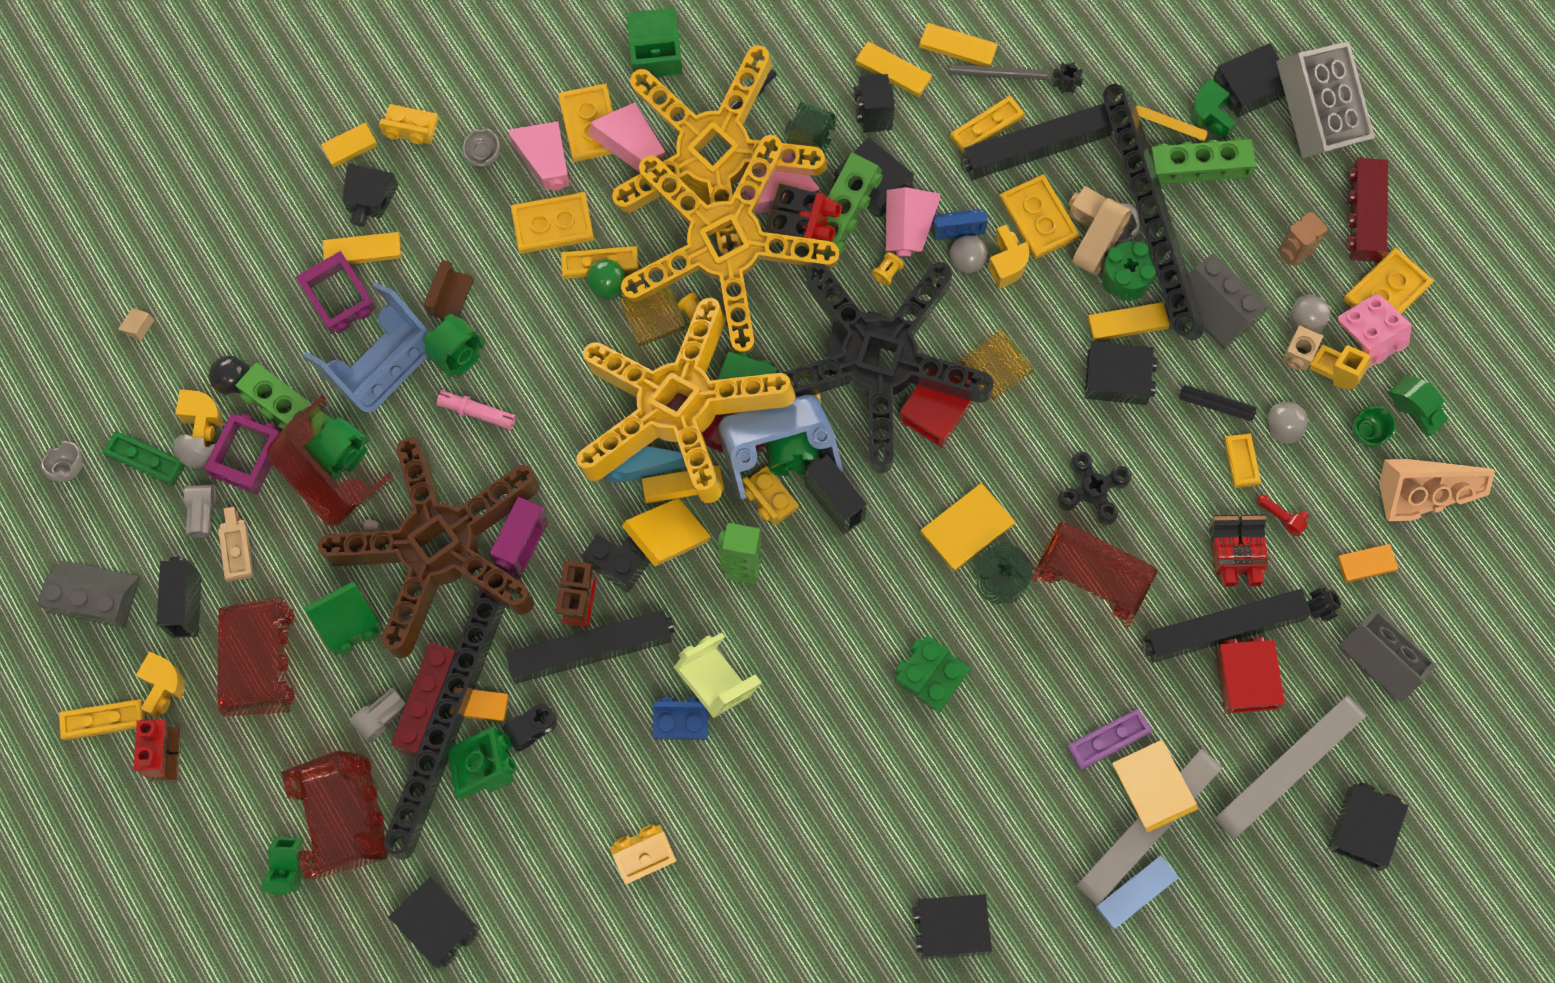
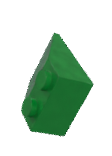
(344, 619)

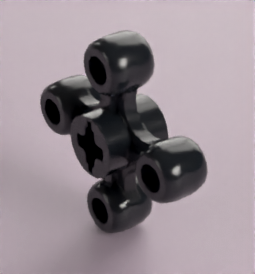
(1091, 496)

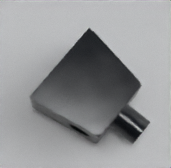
(367, 192)

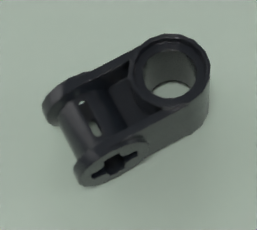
(527, 728)

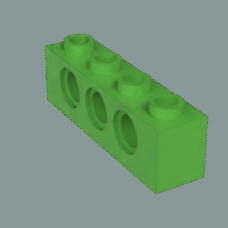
(1240, 165)
(842, 192)
(259, 381)
(740, 553)

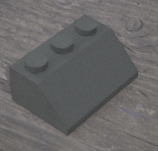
(1224, 301)
(89, 593)
(1388, 655)

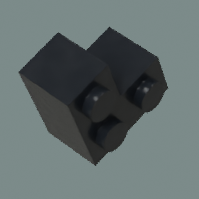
(874, 103)
(618, 565)

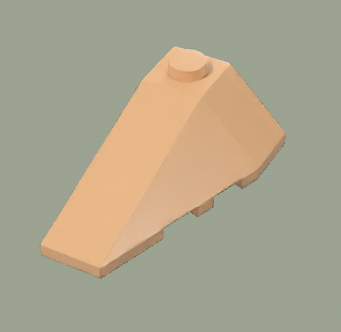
(1425, 486)

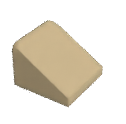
(136, 324)

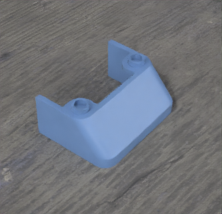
(385, 362)
(745, 430)

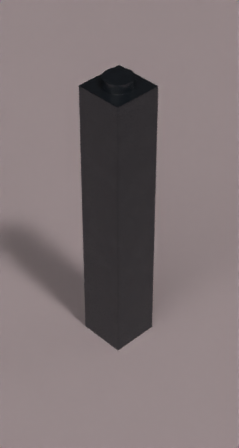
(1036, 142)
(1226, 625)
(589, 646)

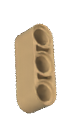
(1102, 236)

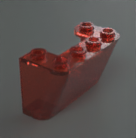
(254, 658)
(339, 813)

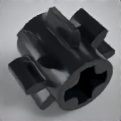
(1067, 77)
(1324, 604)

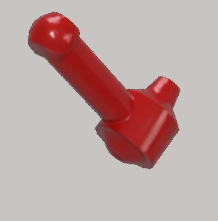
(1293, 523)

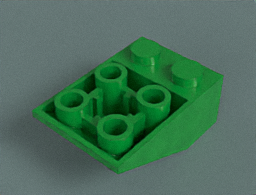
(655, 42)

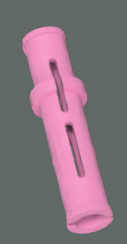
(466, 406)

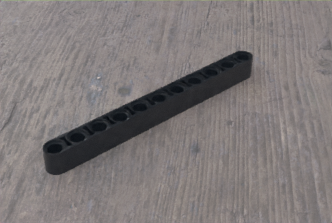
(1160, 218)
(440, 726)

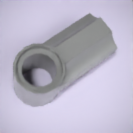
(199, 504)
(372, 720)

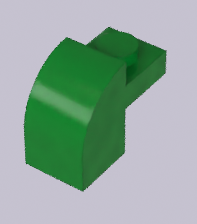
(1208, 112)
(1422, 401)
(284, 866)

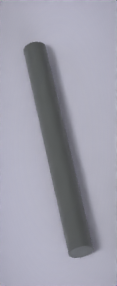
(998, 72)

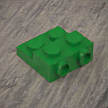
(931, 673)
(481, 763)

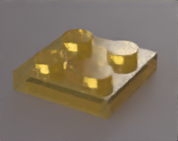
(653, 316)
(1001, 361)

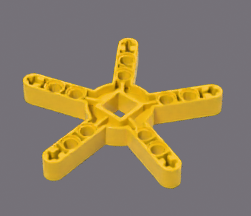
(699, 129)
(711, 218)
(658, 388)

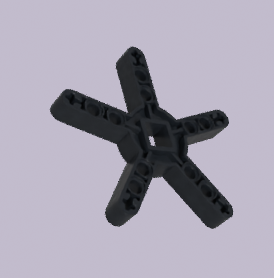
(891, 335)

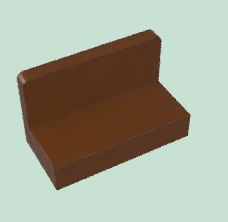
(447, 292)

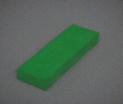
(144, 458)

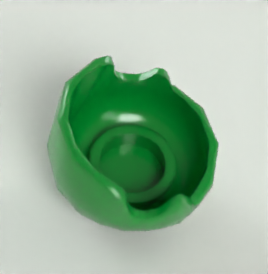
(605, 279)
(1373, 426)

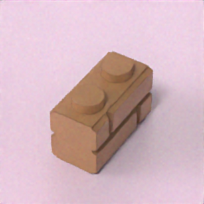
(1302, 239)

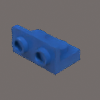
(959, 224)
(680, 720)

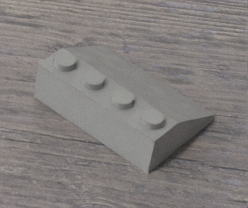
(1325, 99)

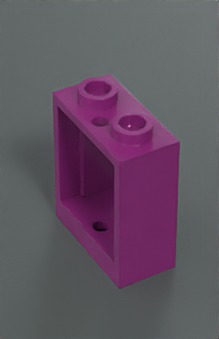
(325, 270)
(254, 481)
(519, 537)

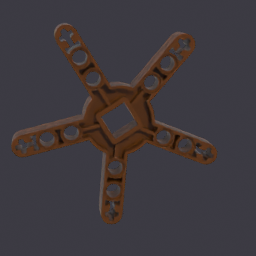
(450, 563)

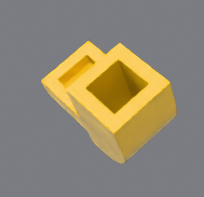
(1011, 262)
(1343, 368)
(200, 410)
(166, 682)

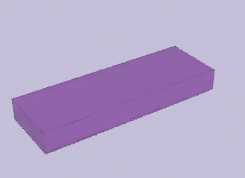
(1109, 739)

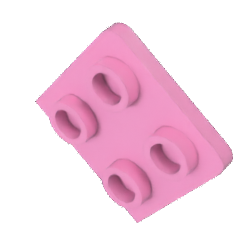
(1377, 328)

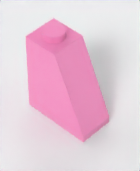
(627, 136)
(543, 153)
(790, 179)
(909, 219)

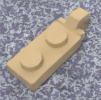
(235, 547)

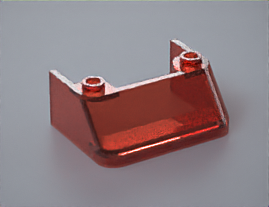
(330, 502)
(1097, 569)

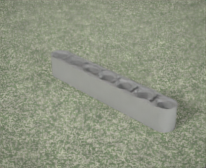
(1290, 767)
(1136, 840)

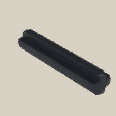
(1217, 403)

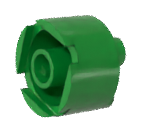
(1128, 271)
(453, 346)
(338, 447)
(790, 454)

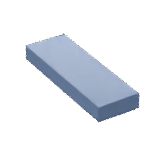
(1137, 892)

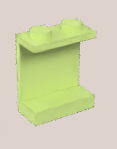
(713, 677)

